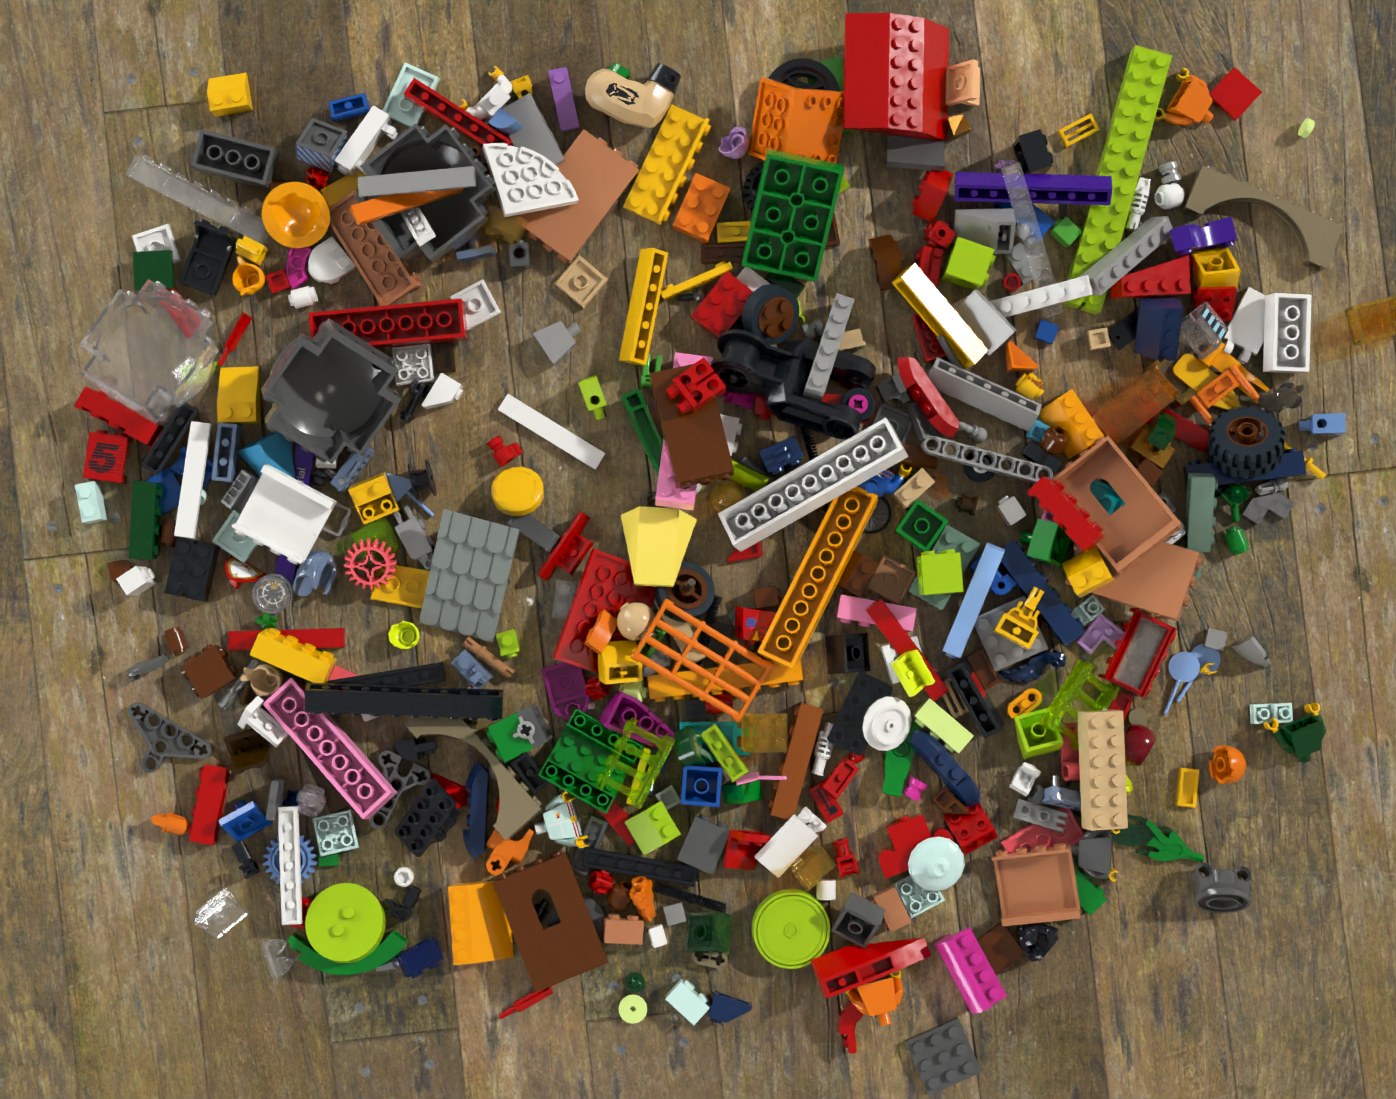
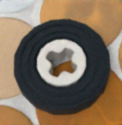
(975, 474)

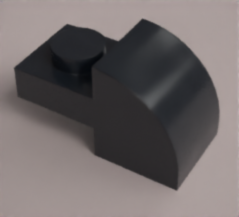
(410, 748)

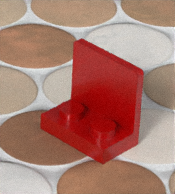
(971, 829)
(743, 847)

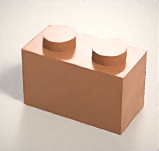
(895, 913)
(622, 930)

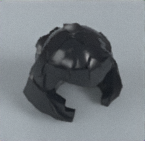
(1037, 939)

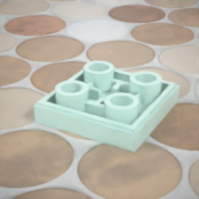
(335, 833)
(915, 898)

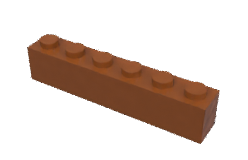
(796, 760)

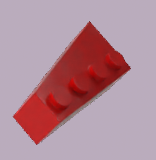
(1161, 280)
(117, 415)
(1067, 513)

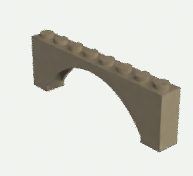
(1315, 233)
(515, 804)

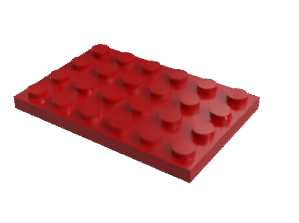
(603, 586)

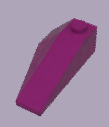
(623, 708)

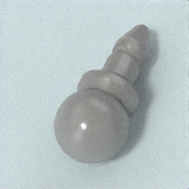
(978, 433)

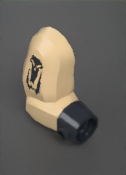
(630, 100)

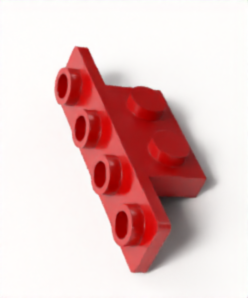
(569, 551)

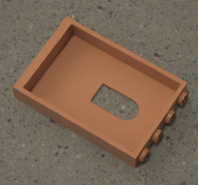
(1138, 524)

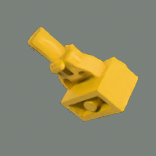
(1019, 624)

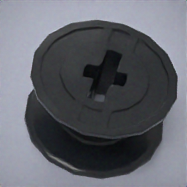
(422, 479)

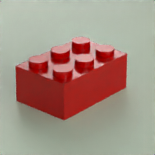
(722, 306)

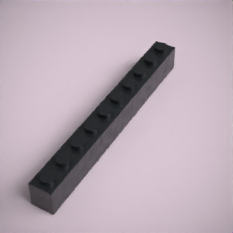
(403, 700)

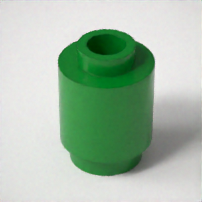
(1236, 540)

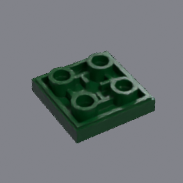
(153, 266)

